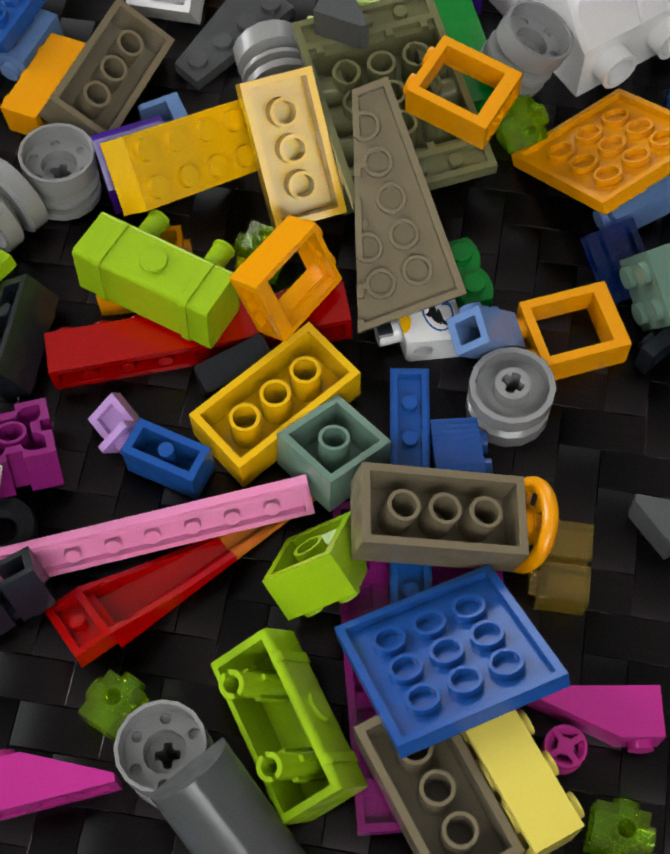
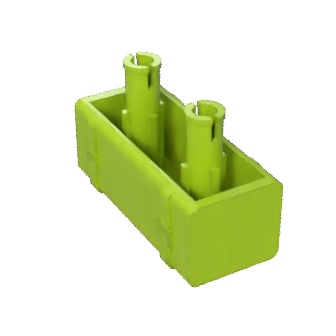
(158, 277)
(288, 726)

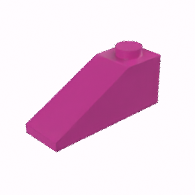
(611, 713)
(40, 783)

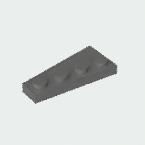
(213, 47)

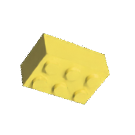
(525, 782)

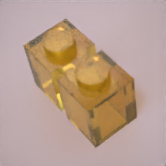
(564, 578)

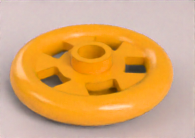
(541, 529)

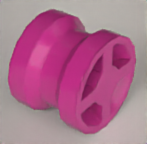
(570, 744)

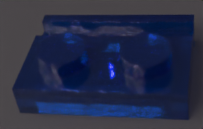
(605, 251)

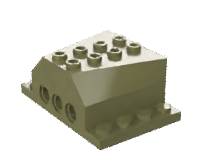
(397, 44)

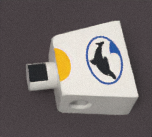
(421, 334)

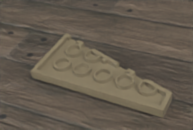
(399, 238)

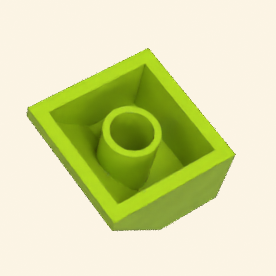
(315, 569)

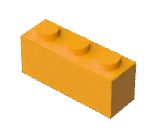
(39, 83)

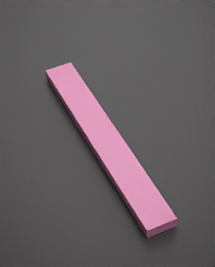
(169, 526)

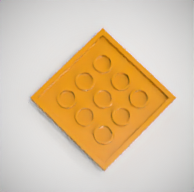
(603, 152)

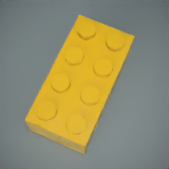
(291, 146)
(179, 158)
(270, 395)

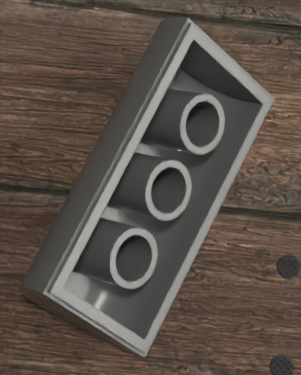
(221, 808)

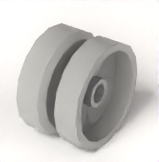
(19, 207)
(511, 395)

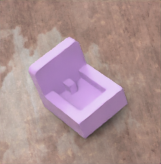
(114, 422)

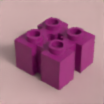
(28, 449)

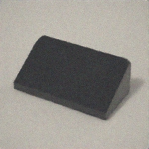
(226, 366)

